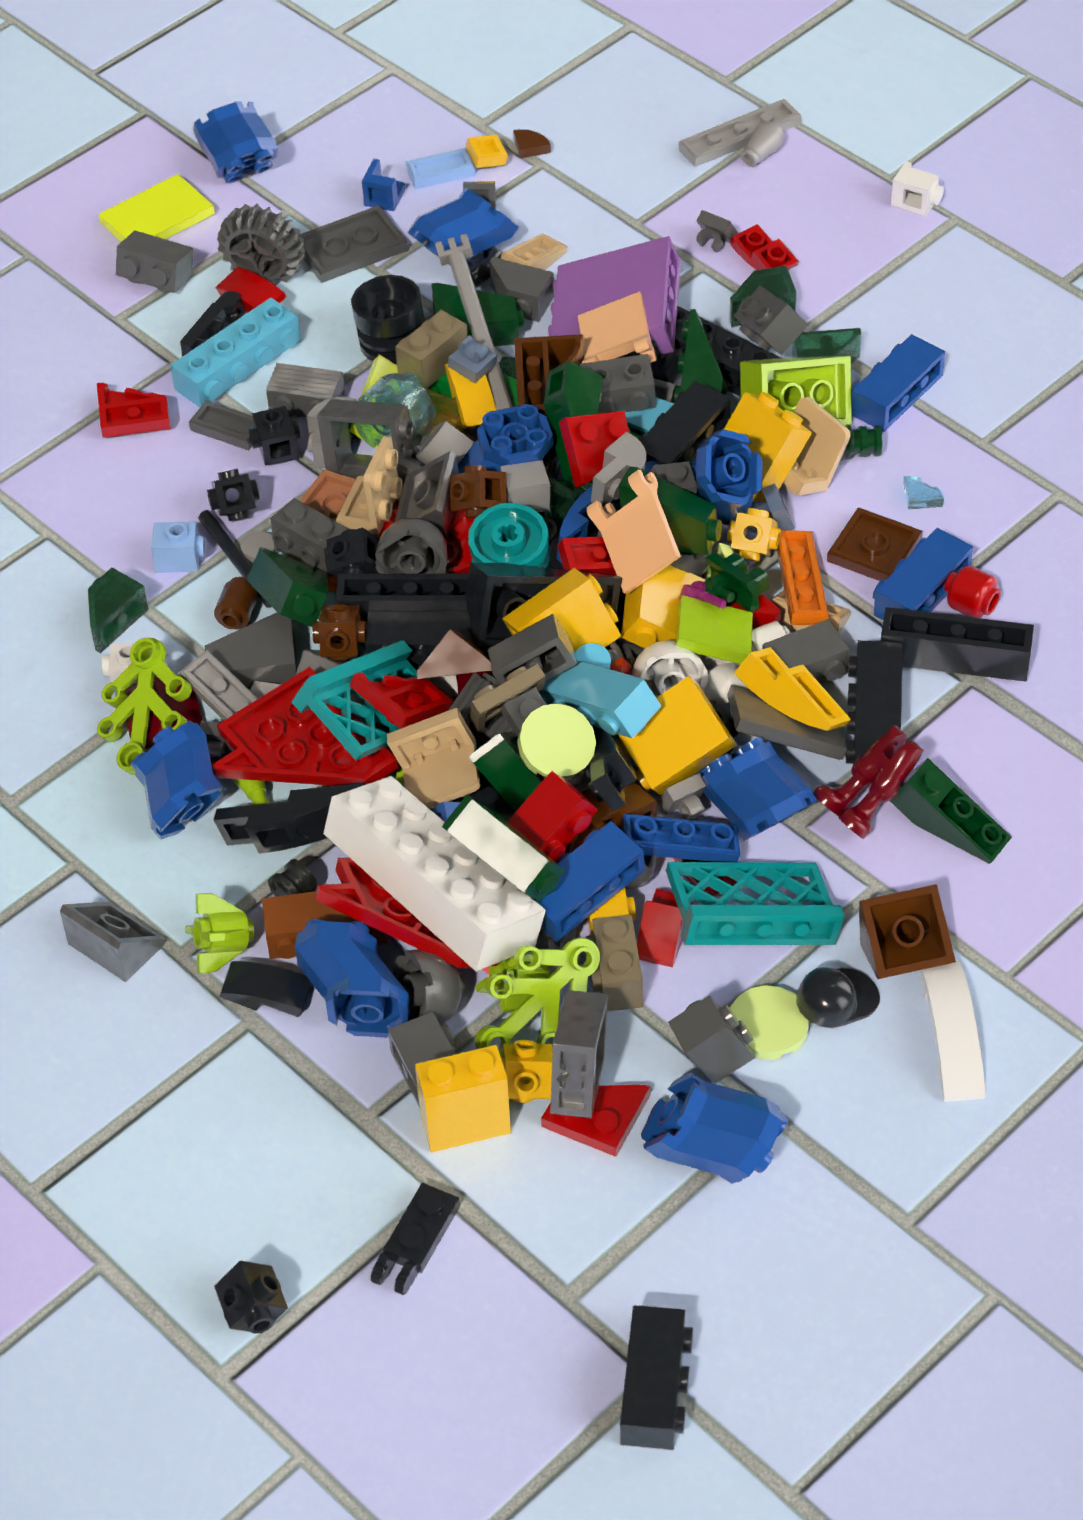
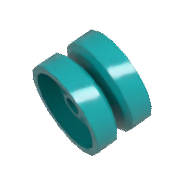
(511, 536)

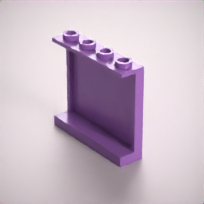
(607, 277)

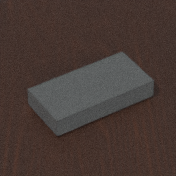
(223, 424)

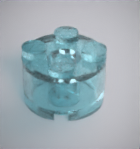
(401, 390)

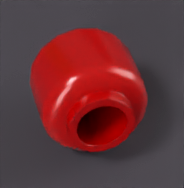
(972, 592)

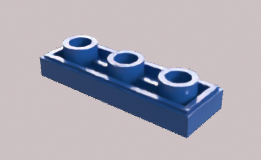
(683, 838)

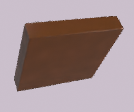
(873, 544)

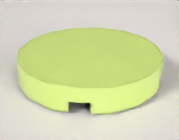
(556, 741)
(772, 1021)

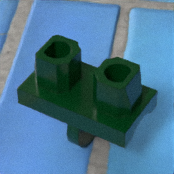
(733, 582)

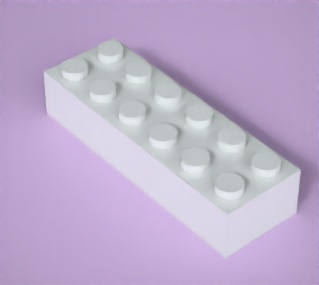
(433, 873)

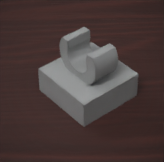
(684, 797)

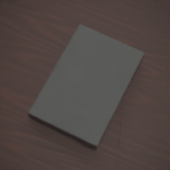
(352, 243)
(758, 719)

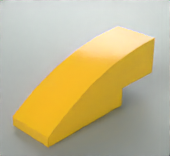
(790, 690)

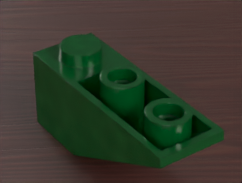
(699, 360)
(570, 393)
(949, 813)

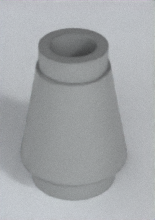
(763, 142)

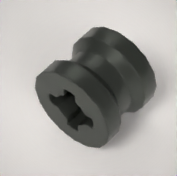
(293, 880)

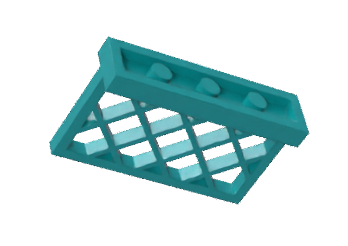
(333, 689)
(753, 920)

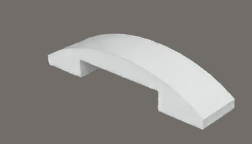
(954, 1032)

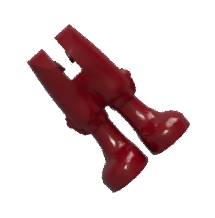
(882, 766)

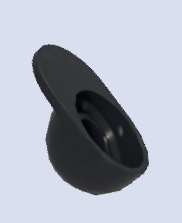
(836, 996)

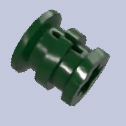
(864, 441)

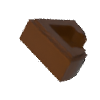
(530, 143)

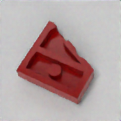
(131, 411)
(587, 439)
(402, 699)
(611, 1122)

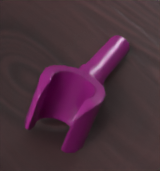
(697, 591)

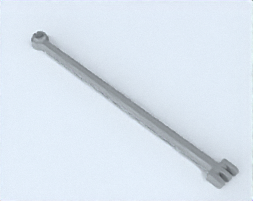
(456, 258)

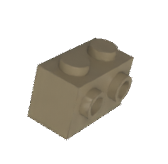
(429, 347)
(619, 963)

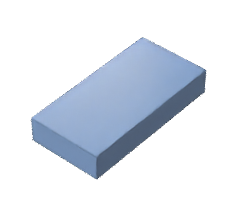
(440, 168)

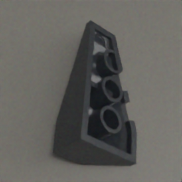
(502, 587)

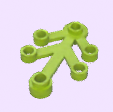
(141, 699)
(543, 991)

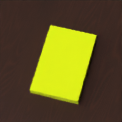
(158, 210)

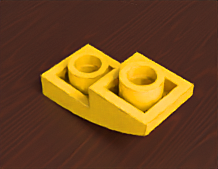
(472, 398)

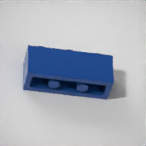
(897, 382)
(921, 577)
(591, 878)

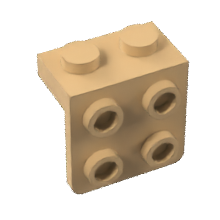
(821, 453)
(374, 493)
(437, 758)

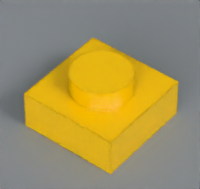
(486, 151)

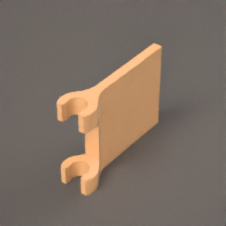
(616, 330)
(637, 533)

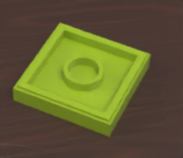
(713, 630)

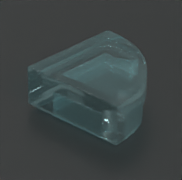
(920, 494)

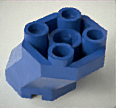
(236, 141)
(463, 215)
(509, 438)
(727, 473)
(177, 778)
(755, 788)
(351, 977)
(713, 1129)

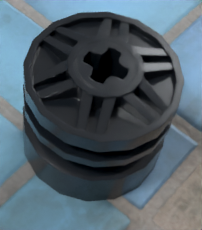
(385, 313)

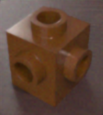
(477, 490)
(339, 631)

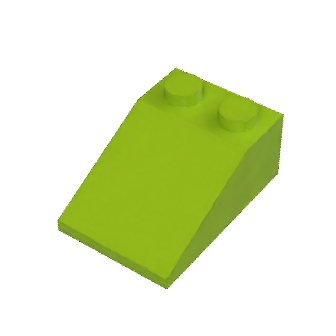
(789, 379)

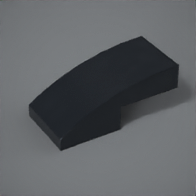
(265, 984)

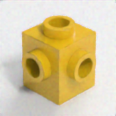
(766, 540)
(528, 1070)

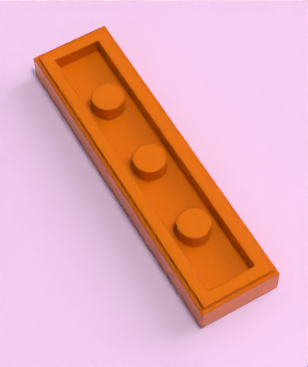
(801, 578)

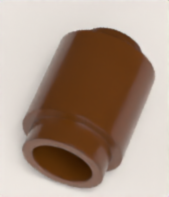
(236, 603)

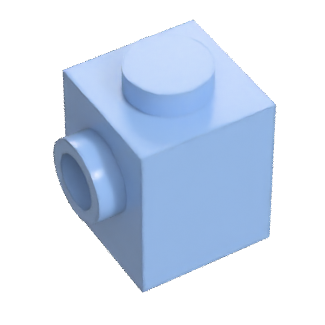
(177, 547)

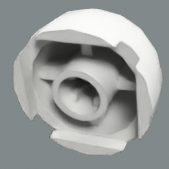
(666, 665)

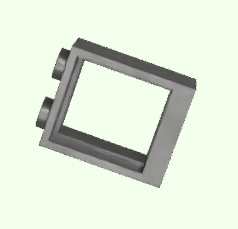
(335, 434)
(578, 1054)

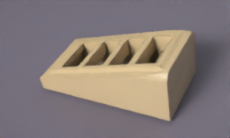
(530, 254)

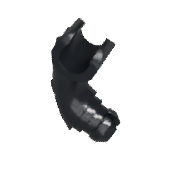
(480, 269)

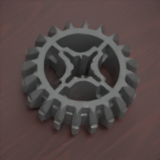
(261, 243)

